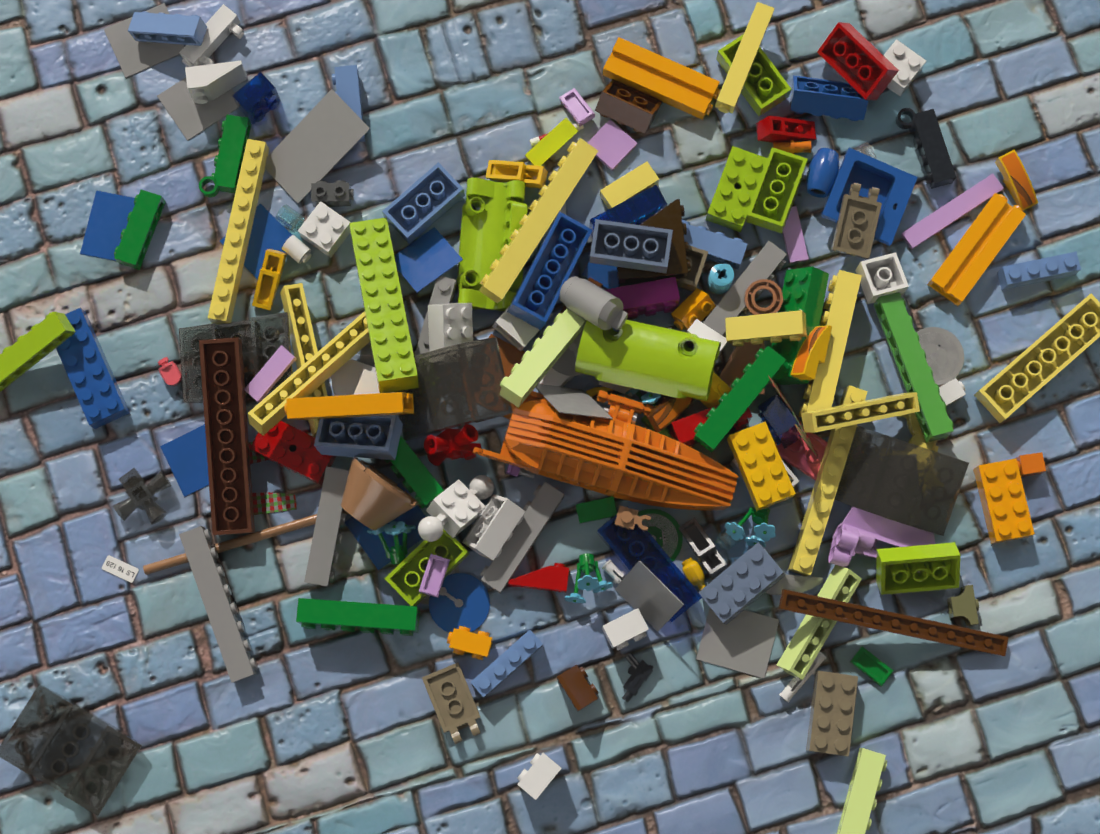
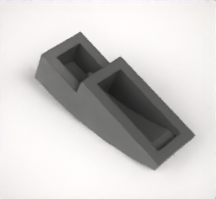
(703, 548)

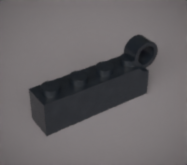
(931, 146)

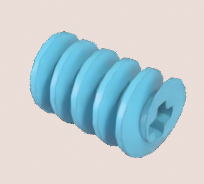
(720, 278)

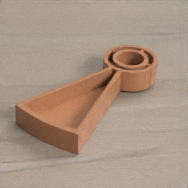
(745, 354)

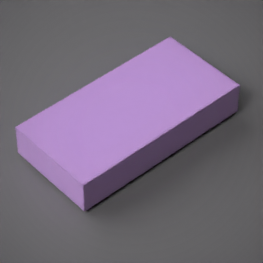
(577, 107)
(434, 575)

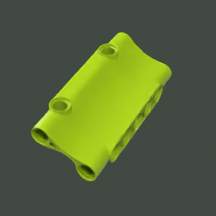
(483, 235)

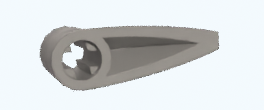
(794, 583)

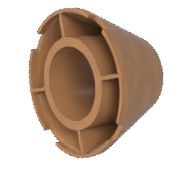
(373, 496)

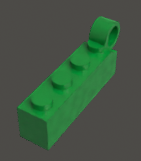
(230, 156)

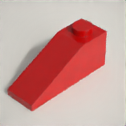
(785, 129)
(547, 578)

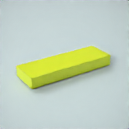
(551, 142)

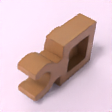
(628, 518)

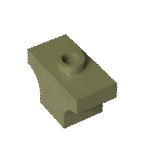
(964, 606)

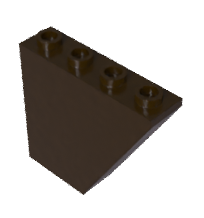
(667, 218)

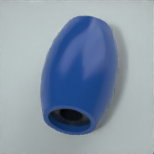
(822, 172)

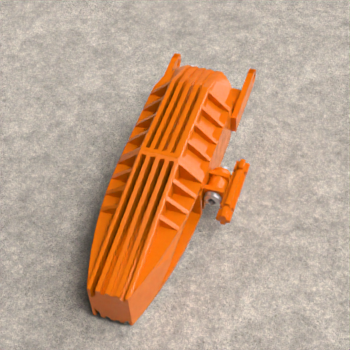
(613, 455)

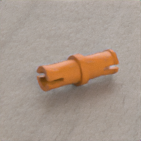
(793, 147)

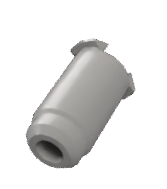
(593, 303)

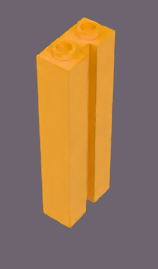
(661, 78)
(976, 249)
(349, 406)

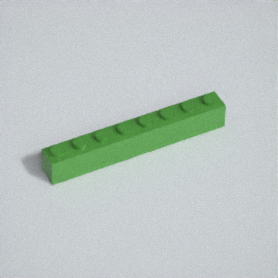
(913, 366)

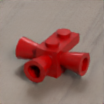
(452, 444)

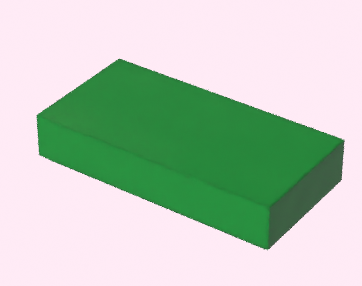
(596, 510)
(871, 666)

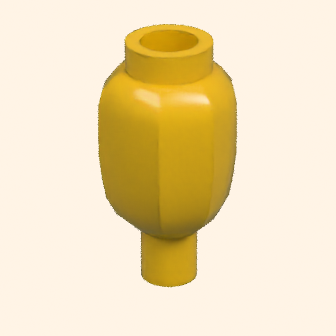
(693, 573)

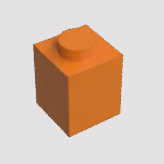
(1031, 464)

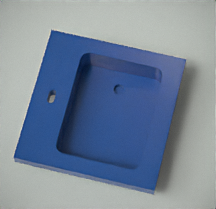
(869, 172)

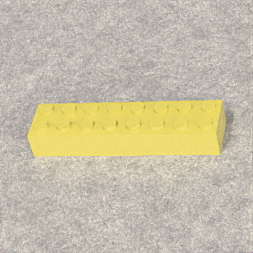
(839, 315)
(1042, 360)

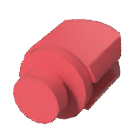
(169, 372)

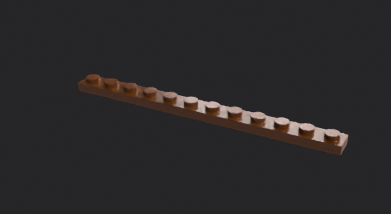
(893, 622)

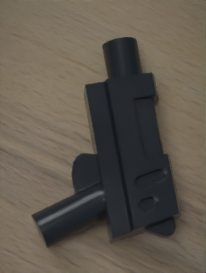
(639, 673)

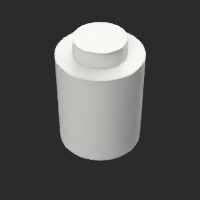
(297, 249)

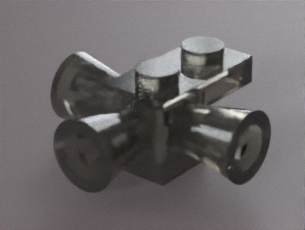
(142, 495)

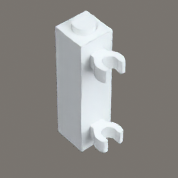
(218, 29)

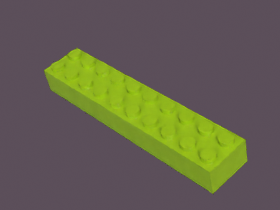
(383, 306)

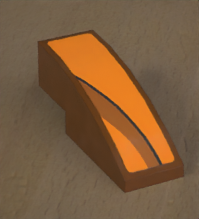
(667, 411)

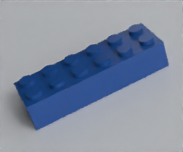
(549, 270)
(91, 373)

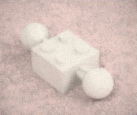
(455, 508)

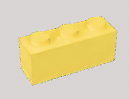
(629, 185)

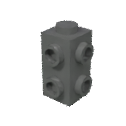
(332, 194)

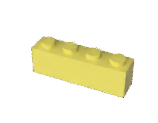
(766, 327)

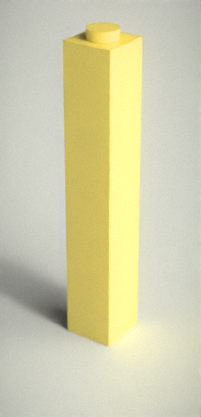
(744, 58)

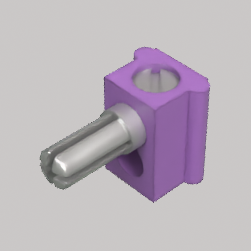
(514, 471)

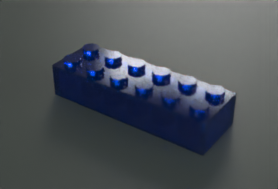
(636, 545)

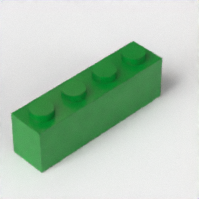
(139, 230)

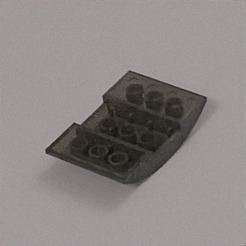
(260, 341)
(456, 388)
(901, 481)
(69, 749)

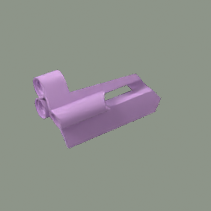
(864, 529)

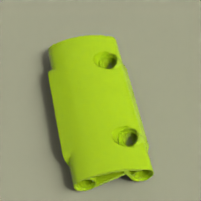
(649, 359)

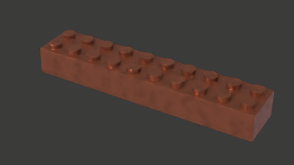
(227, 436)

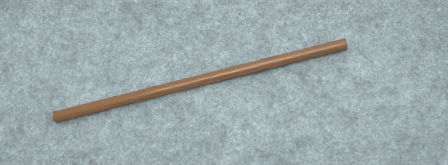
(236, 542)

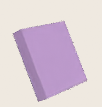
(612, 144)

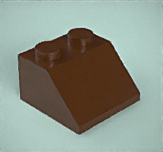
(577, 687)

